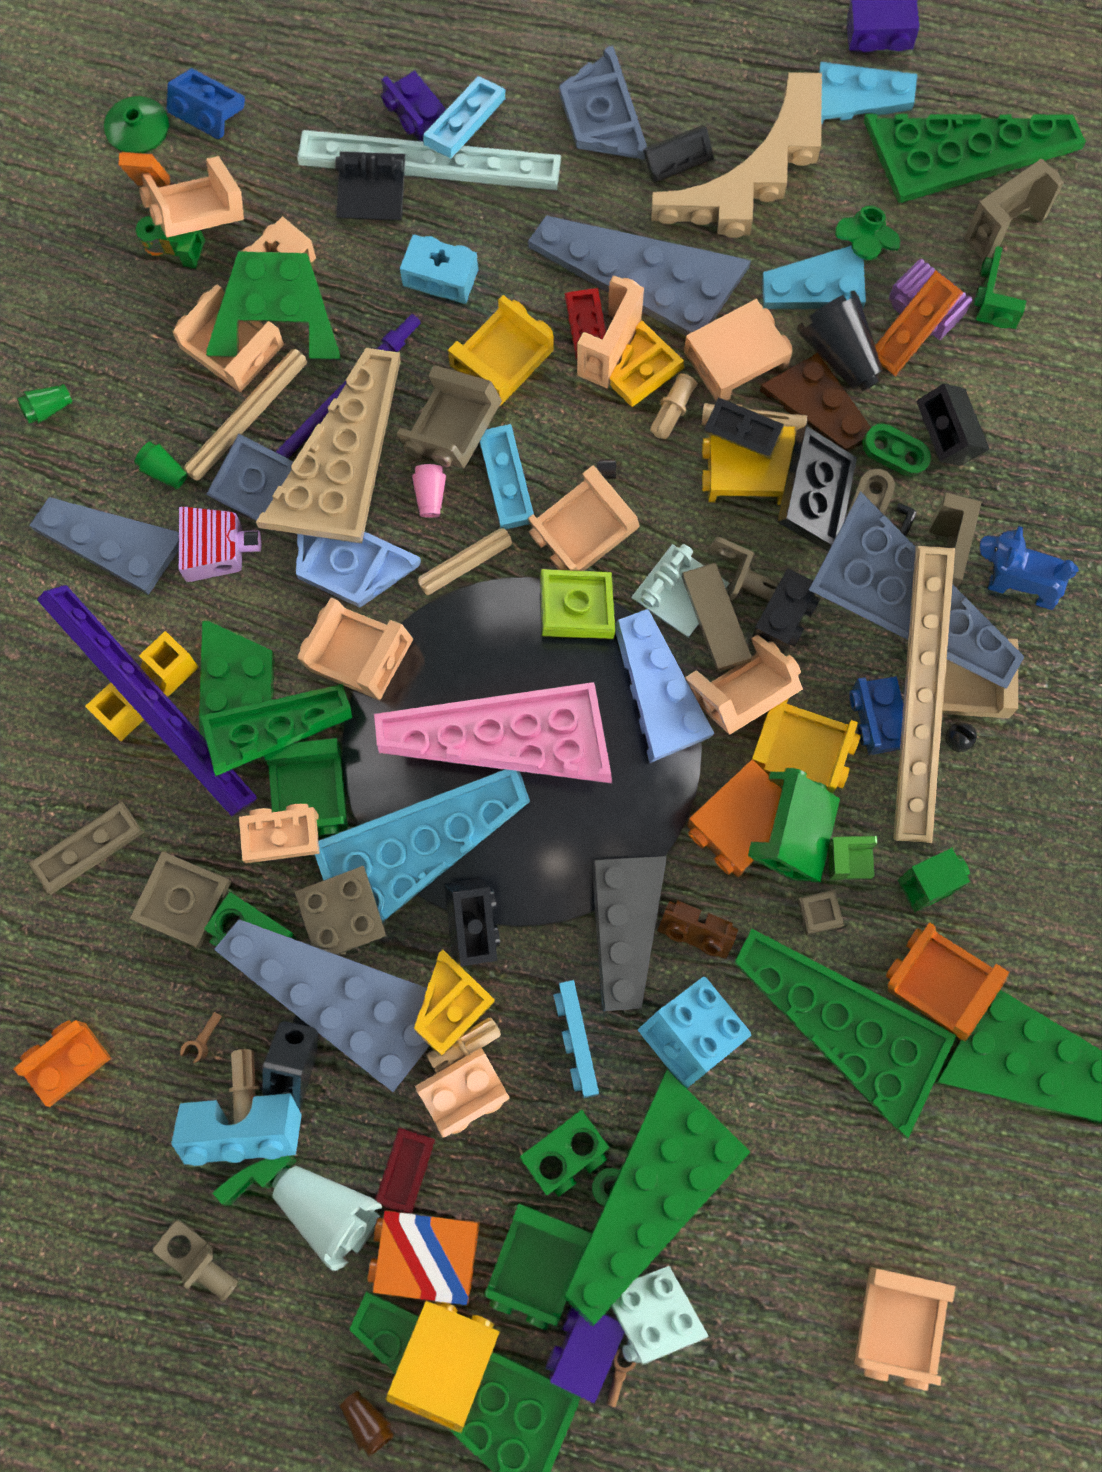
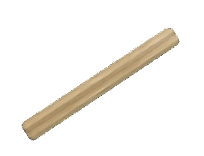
(245, 414)

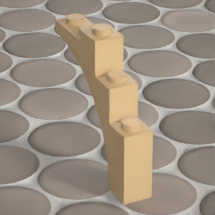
(761, 176)

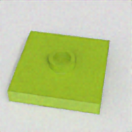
(577, 604)

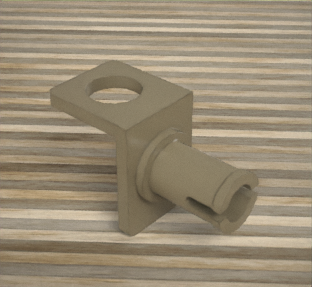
(744, 577)
(196, 1263)

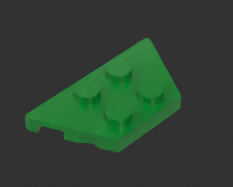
(232, 671)

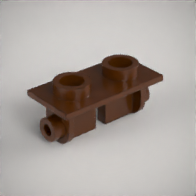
(712, 937)

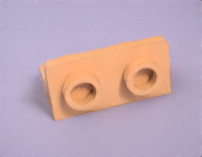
(279, 834)
(462, 1093)

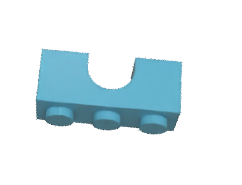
(266, 1132)

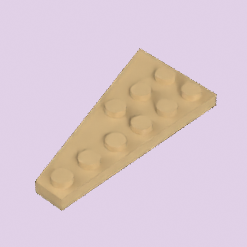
(338, 465)

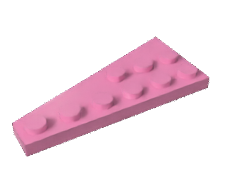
(526, 732)

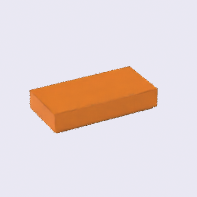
(139, 163)

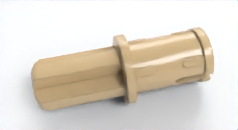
(673, 406)
(470, 1041)
(243, 1083)

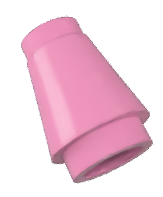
(429, 489)

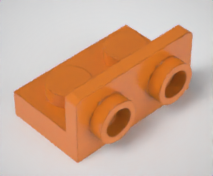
(62, 1061)

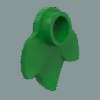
(868, 233)

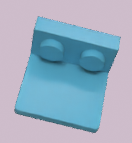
(694, 1032)

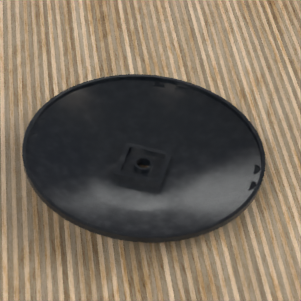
(540, 860)

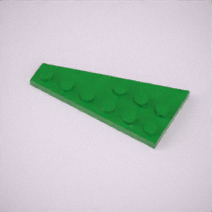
(958, 149)
(867, 1038)
(1027, 1061)
(663, 1182)
(516, 1412)

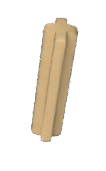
(464, 561)

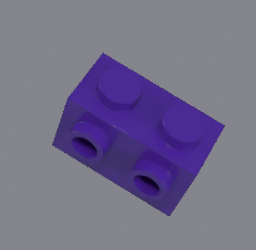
(882, 25)
(585, 1354)

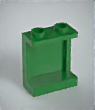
(311, 776)
(800, 828)
(536, 1266)

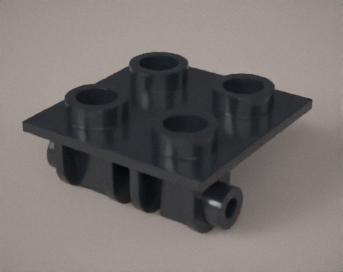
(370, 185)

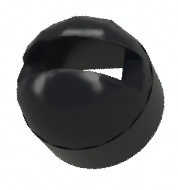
(958, 741)

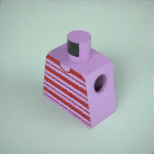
(212, 543)

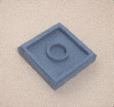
(249, 477)

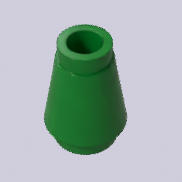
(44, 402)
(160, 465)

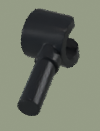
(607, 468)

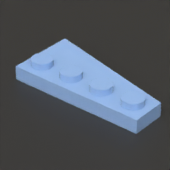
(664, 698)

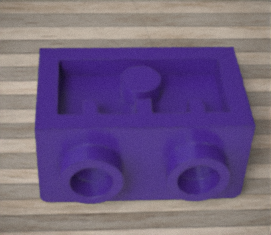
(413, 103)

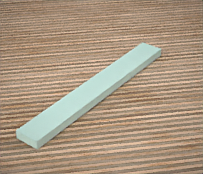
(468, 164)

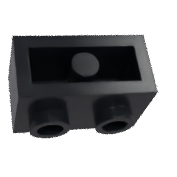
(952, 424)
(786, 610)
(471, 921)

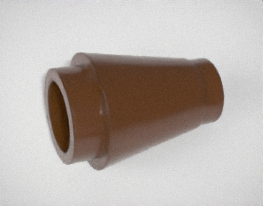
(366, 1423)

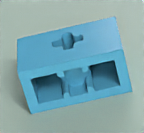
(439, 268)

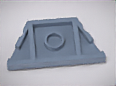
(602, 109)

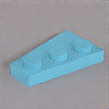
(864, 90)
(814, 281)

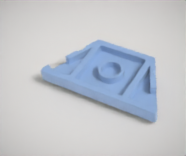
(352, 569)

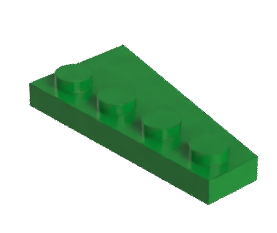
(264, 727)

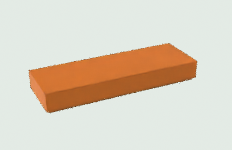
(916, 322)

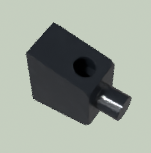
(290, 1060)

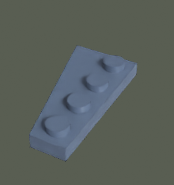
(116, 544)

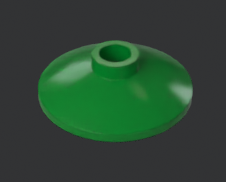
(140, 134)

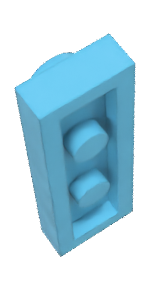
(464, 117)
(506, 477)
(576, 1040)

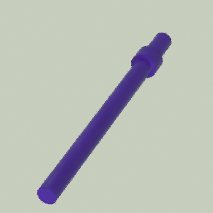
(392, 341)

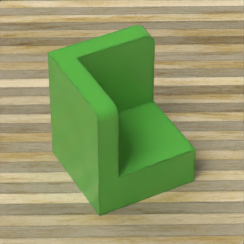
(851, 857)

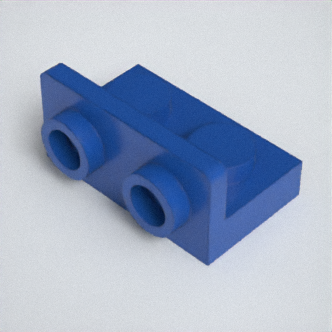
(202, 102)
(879, 712)

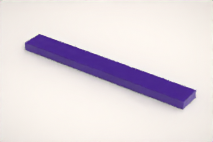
(145, 697)

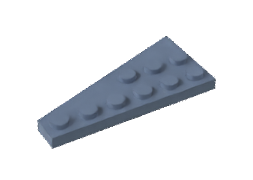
(680, 282)
(873, 577)
(348, 1003)

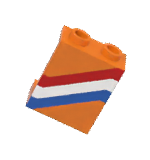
(424, 1257)

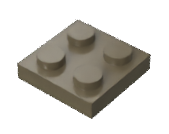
(180, 899)

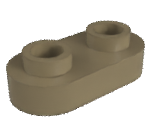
(883, 481)

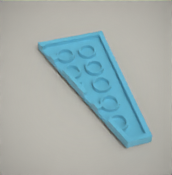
(423, 840)

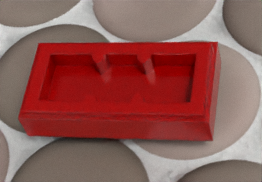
(584, 314)

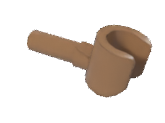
(201, 1039)
(619, 1377)

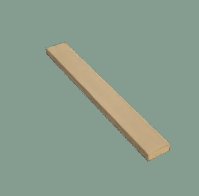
(924, 693)

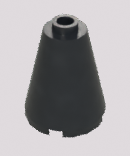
(844, 341)

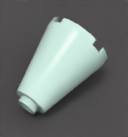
(326, 1213)

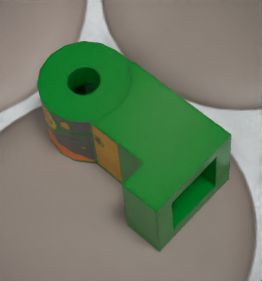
(185, 246)

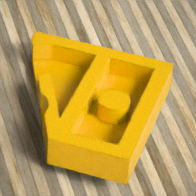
(644, 366)
(450, 1005)

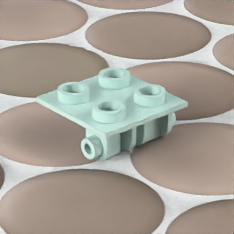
(665, 591)
(656, 1317)

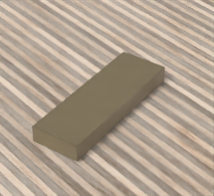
(716, 617)
(86, 848)

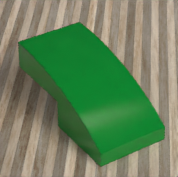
(263, 1172)

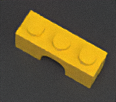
(167, 667)

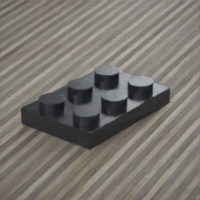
(816, 488)

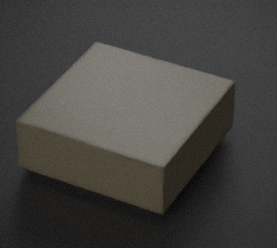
(820, 912)

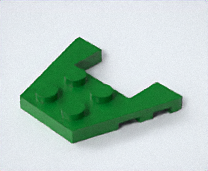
(272, 290)

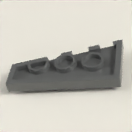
(625, 916)

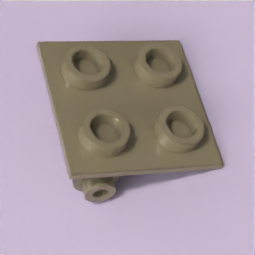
(341, 912)

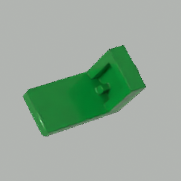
(992, 307)

